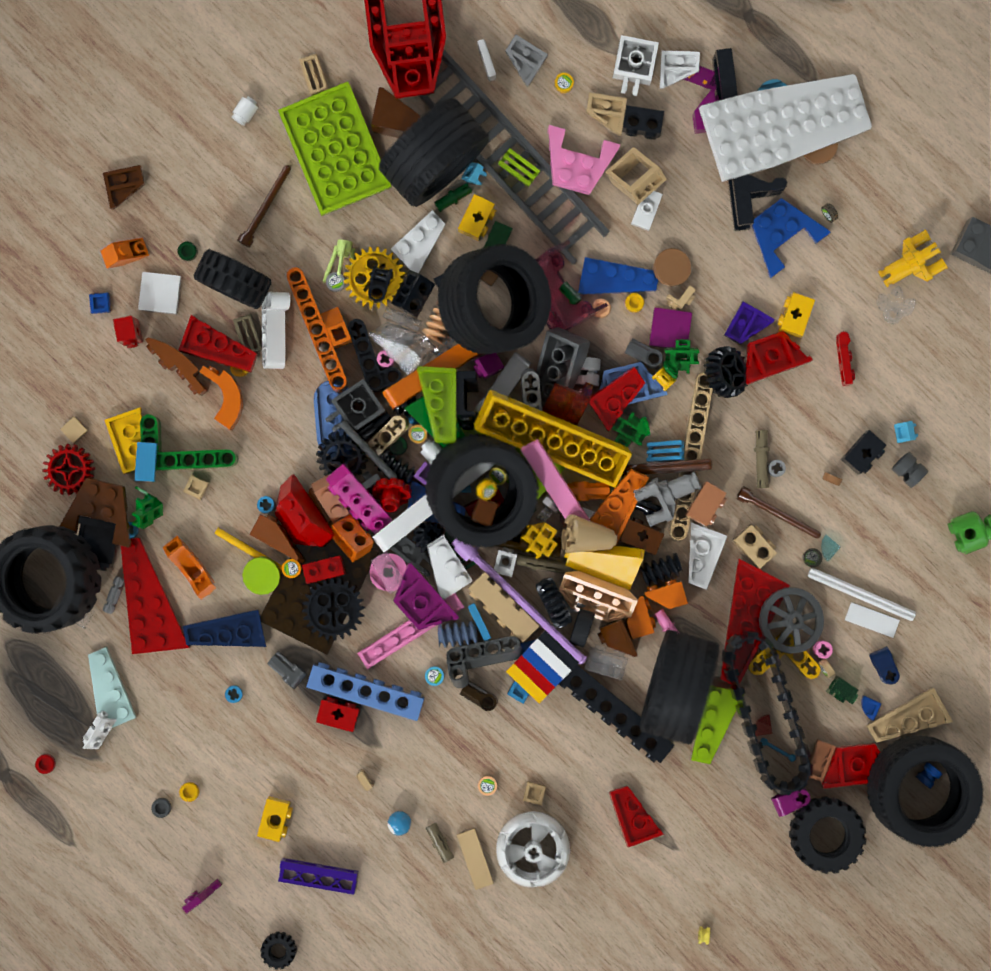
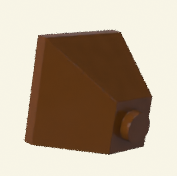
(617, 637)

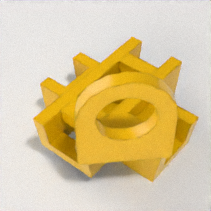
(542, 536)

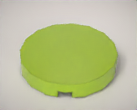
(261, 575)

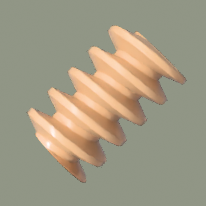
(436, 327)

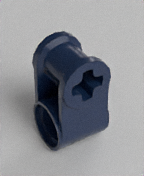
(883, 662)

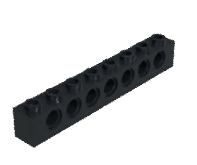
(662, 746)

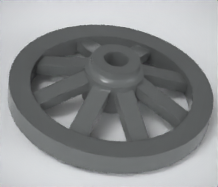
(787, 620)

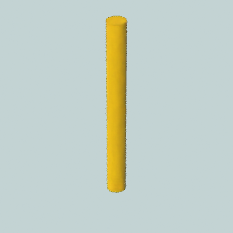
(241, 545)

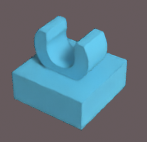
(473, 172)
(905, 431)

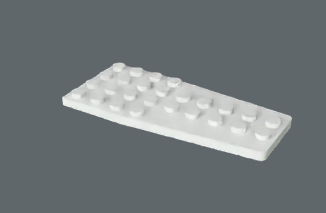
(782, 123)

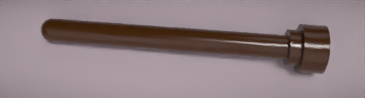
(247, 236)
(747, 496)

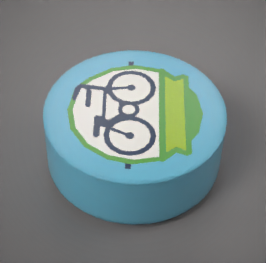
(434, 676)

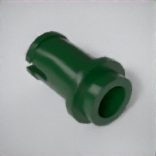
(568, 291)

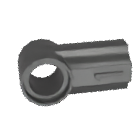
(642, 352)
(290, 672)

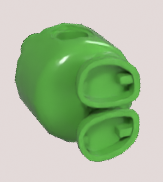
(979, 532)

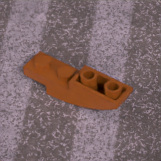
(173, 359)

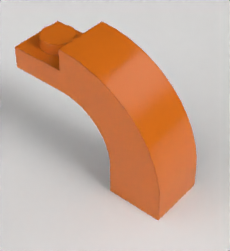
(232, 397)
(190, 566)

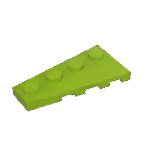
(440, 399)
(714, 724)

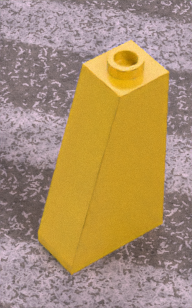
(611, 565)

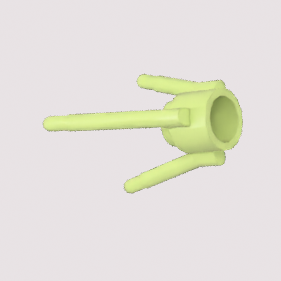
(344, 249)

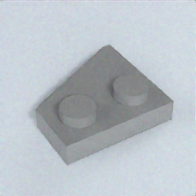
(525, 58)

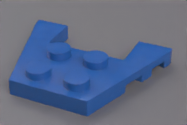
(779, 225)

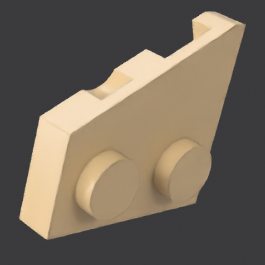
(607, 111)

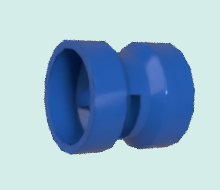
(928, 775)

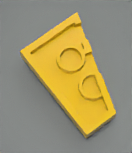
(125, 434)

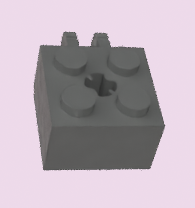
(345, 402)

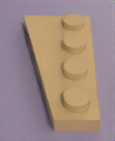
(915, 715)

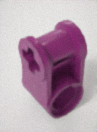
(788, 803)

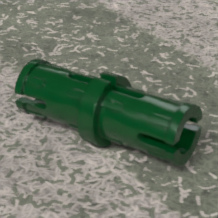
(453, 197)

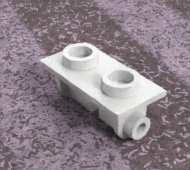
(95, 735)

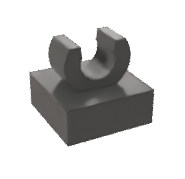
(370, 481)

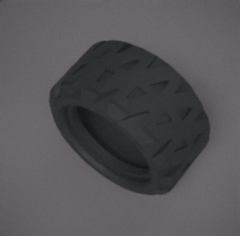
(80, 571)

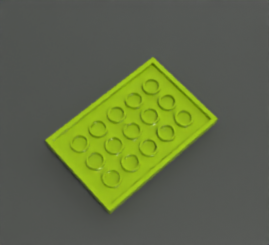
(334, 148)

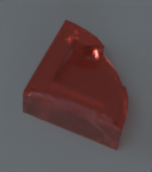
(763, 725)

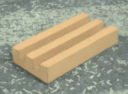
(318, 90)

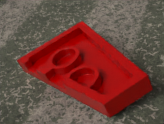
(615, 397)
(632, 817)

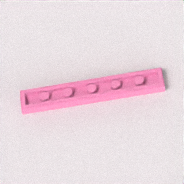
(552, 480)
(399, 637)

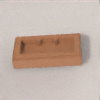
(821, 758)

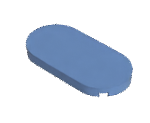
(323, 408)

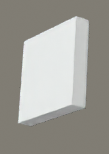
(159, 293)

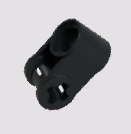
(379, 282)

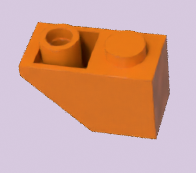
(124, 252)
(336, 328)
(669, 596)
(640, 622)

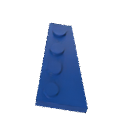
(610, 277)

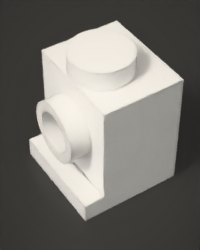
(506, 570)

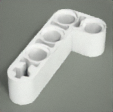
(274, 329)

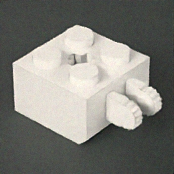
(638, 72)

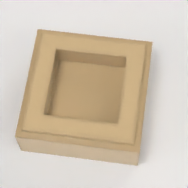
(74, 430)
(196, 487)
(364, 780)
(534, 793)

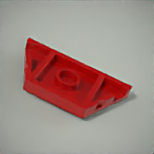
(773, 356)
(850, 765)

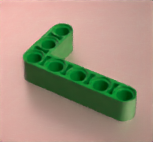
(180, 456)

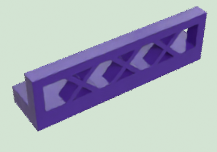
(318, 869)

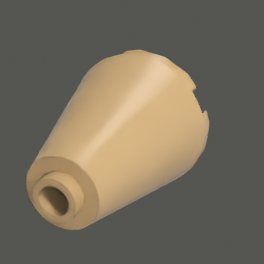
(586, 536)

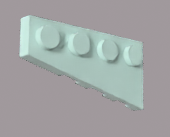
(108, 688)

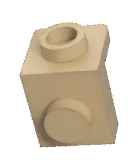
(686, 298)

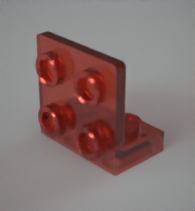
(568, 403)

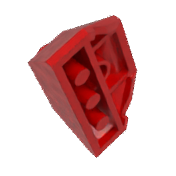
(301, 516)

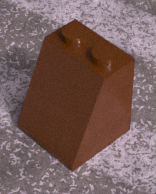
(391, 115)

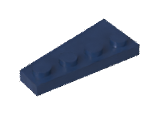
(233, 630)

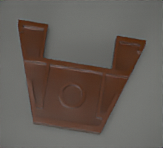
(102, 502)

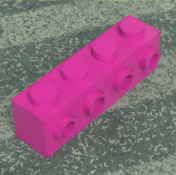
(359, 499)

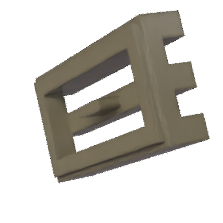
(243, 319)

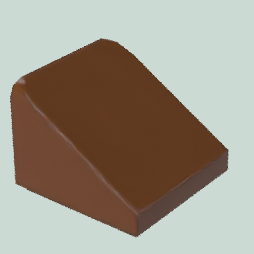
(484, 511)

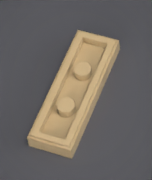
(475, 859)

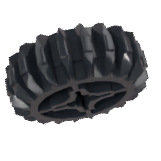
(726, 372)
(334, 458)
(554, 602)

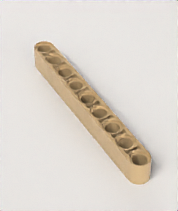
(700, 429)

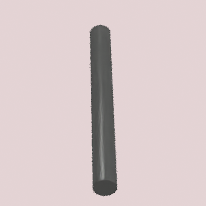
(367, 449)

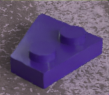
(747, 323)

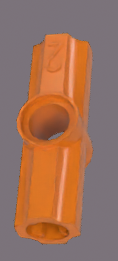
(587, 491)

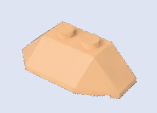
(600, 597)

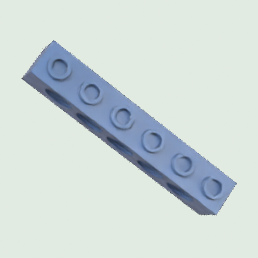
(317, 682)

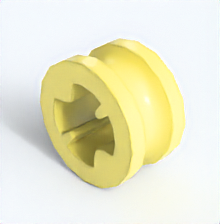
(703, 935)

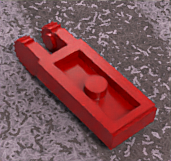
(844, 358)

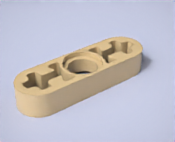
(394, 437)

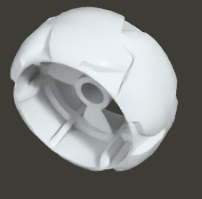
(510, 853)

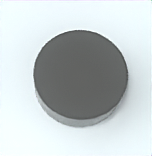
(161, 807)

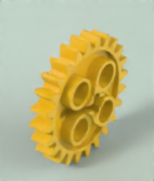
(360, 267)

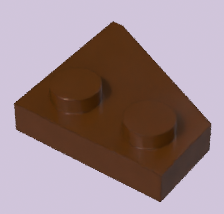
(122, 184)

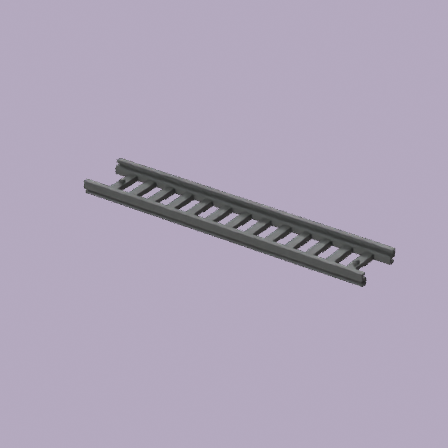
(529, 151)

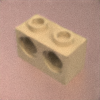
(751, 550)

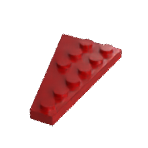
(150, 614)

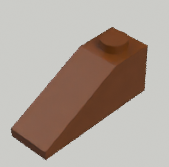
(273, 534)

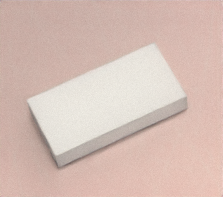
(489, 68)

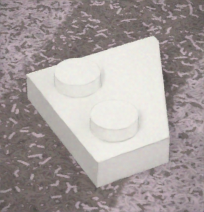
(677, 66)

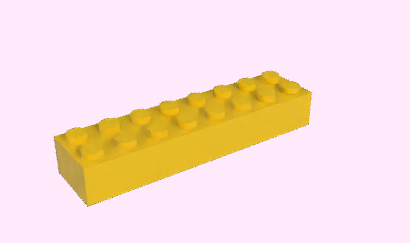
(563, 441)

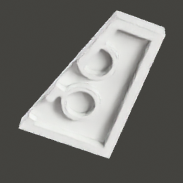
(419, 241)

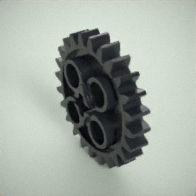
(351, 608)

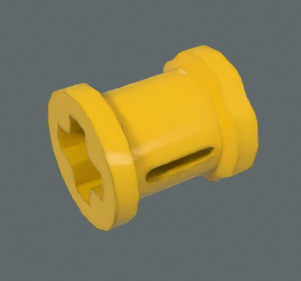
(664, 379)

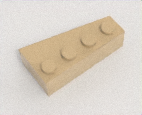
(503, 606)

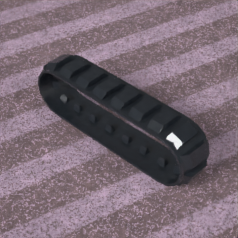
(806, 768)

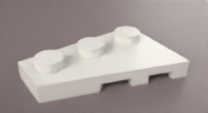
(704, 554)
(447, 568)

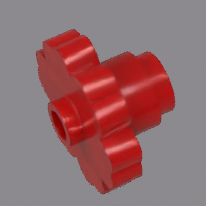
(391, 493)

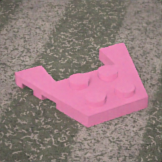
(574, 169)

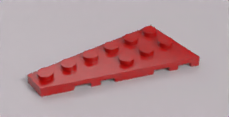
(749, 593)

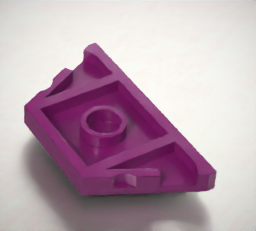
(421, 601)

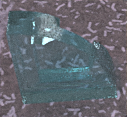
(828, 547)

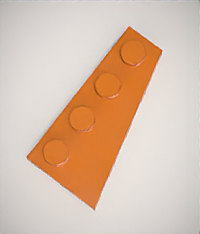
(620, 503)

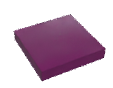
(669, 326)

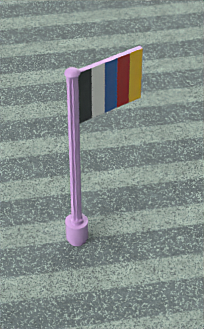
(548, 657)

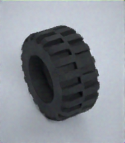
(232, 278)
(845, 853)

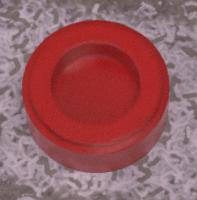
(45, 763)

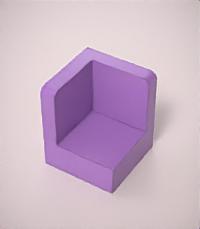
(421, 474)

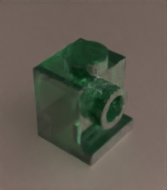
(843, 690)

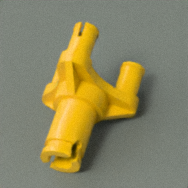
(914, 261)

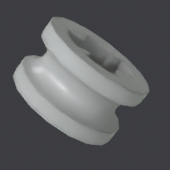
(779, 473)

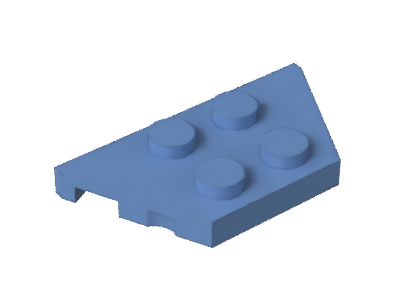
(651, 388)

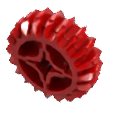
(70, 487)

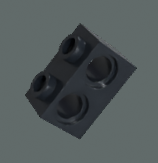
(643, 116)
(413, 293)

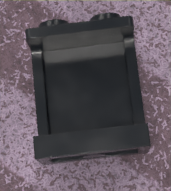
(465, 382)
(100, 537)

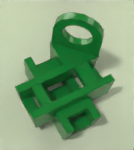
(673, 364)
(640, 427)
(147, 510)

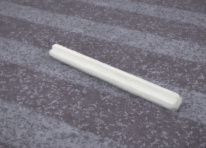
(861, 594)

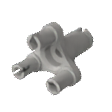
(667, 494)

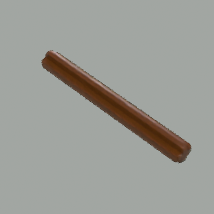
(670, 466)

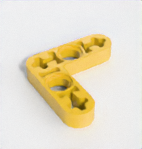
(803, 670)

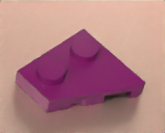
(196, 898)

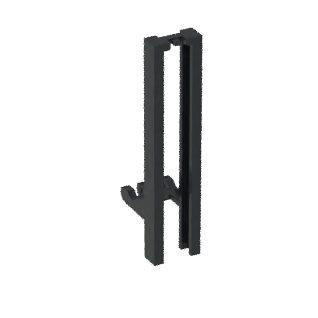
(744, 187)

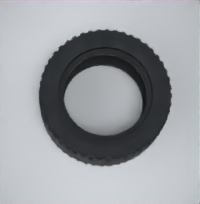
(433, 152)
(527, 290)
(509, 517)
(679, 687)
(955, 816)

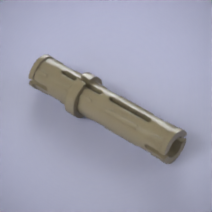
(762, 458)
(541, 563)

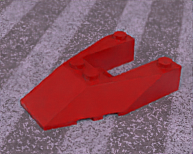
(409, 51)

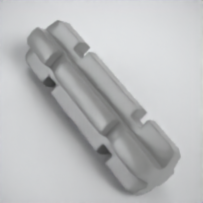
(113, 595)

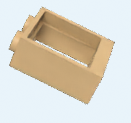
(637, 192)

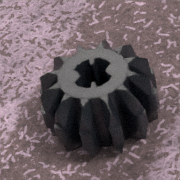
(426, 534)

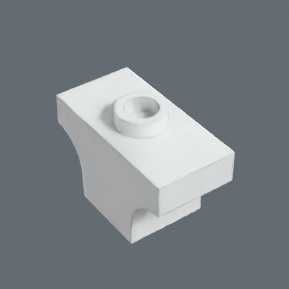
(646, 211)

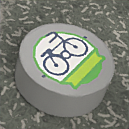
(335, 282)

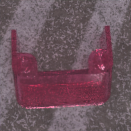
(561, 312)

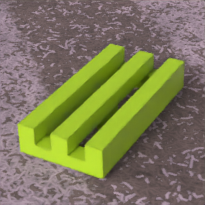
(506, 158)

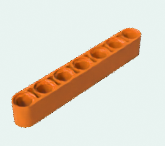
(313, 321)
(410, 385)

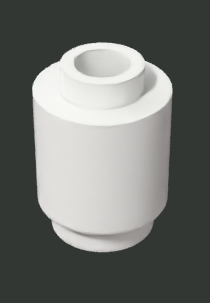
(244, 110)
(430, 450)

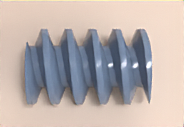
(457, 634)

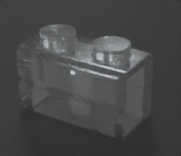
(606, 663)

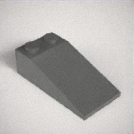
(975, 244)
(560, 361)

